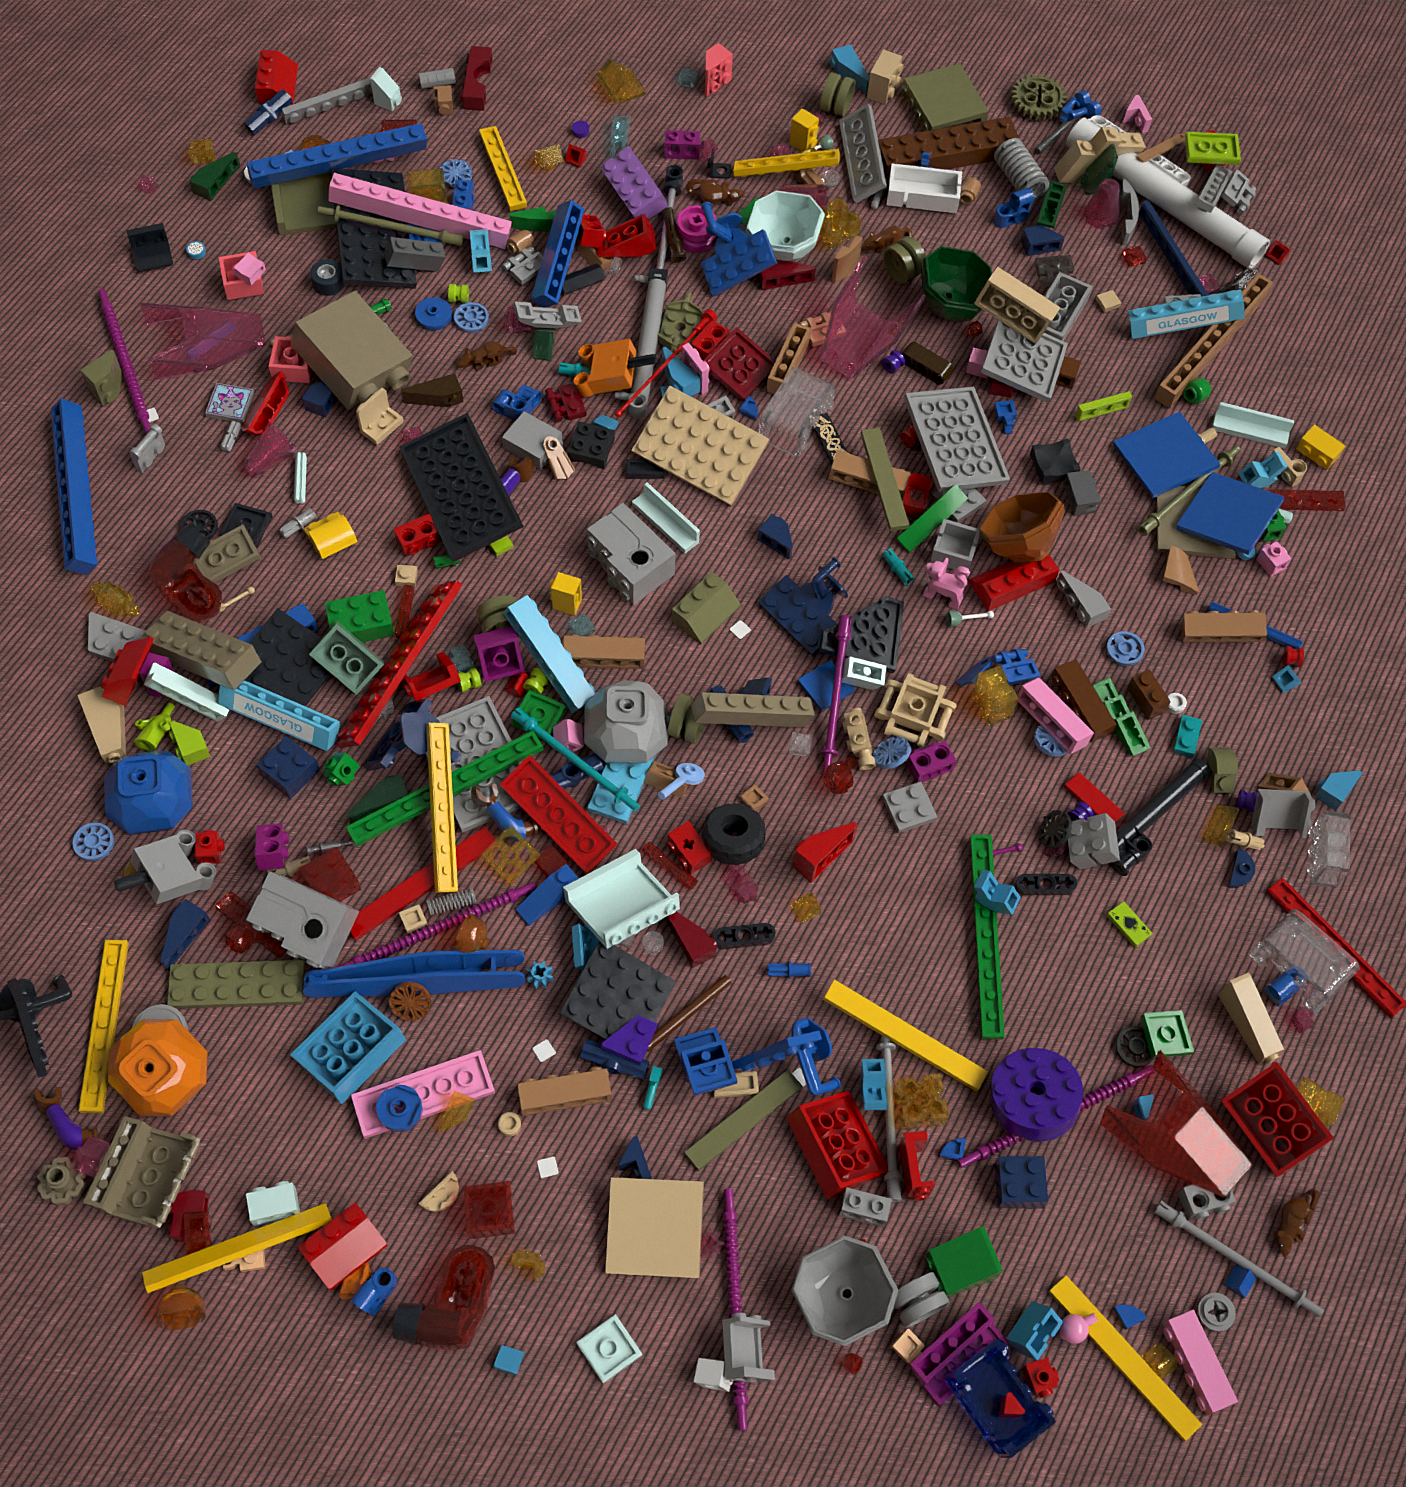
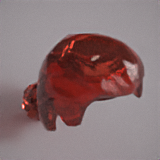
(838, 776)

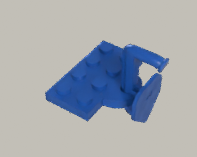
(739, 257)
(810, 1045)

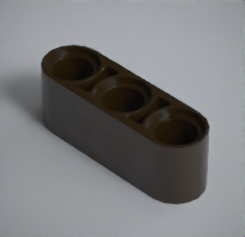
(927, 363)

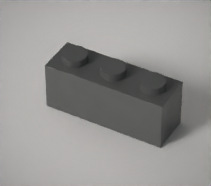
(414, 254)

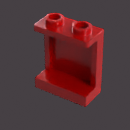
(431, 680)
(910, 1144)

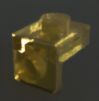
(526, 1259)

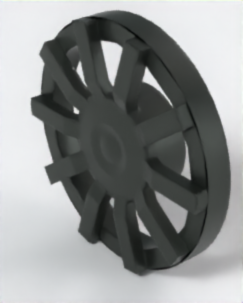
(1055, 829)
(1135, 1047)

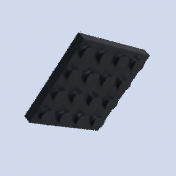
(286, 661)
(614, 991)

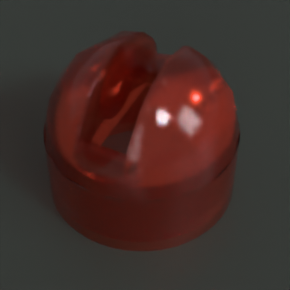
(975, 329)
(852, 1363)

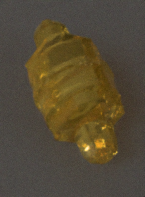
(114, 598)

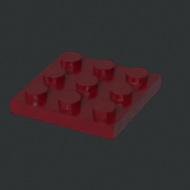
(739, 364)

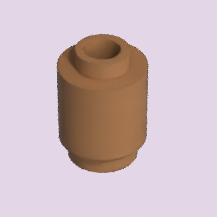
(969, 190)
(519, 241)

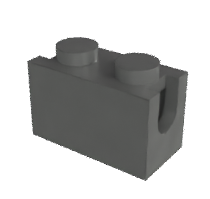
(1082, 492)

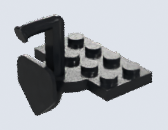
(21, 1005)

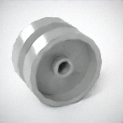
(921, 1303)

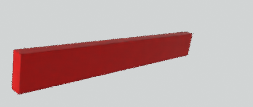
(416, 886)
(1366, 977)

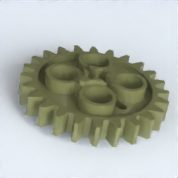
(1051, 97)

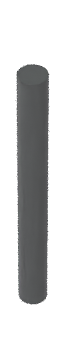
(1054, 135)

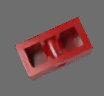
(688, 837)

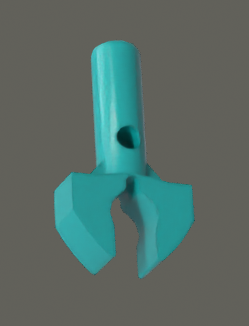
(651, 1091)

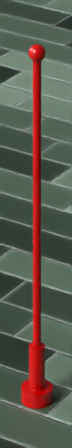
(706, 317)

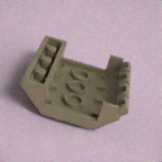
(142, 1173)

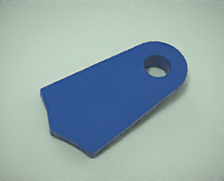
(971, 675)

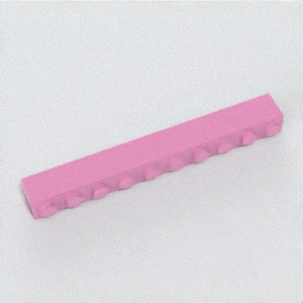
(416, 209)

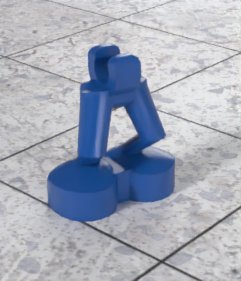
(1084, 106)

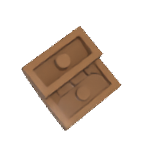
(846, 259)

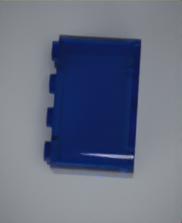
(981, 1383)

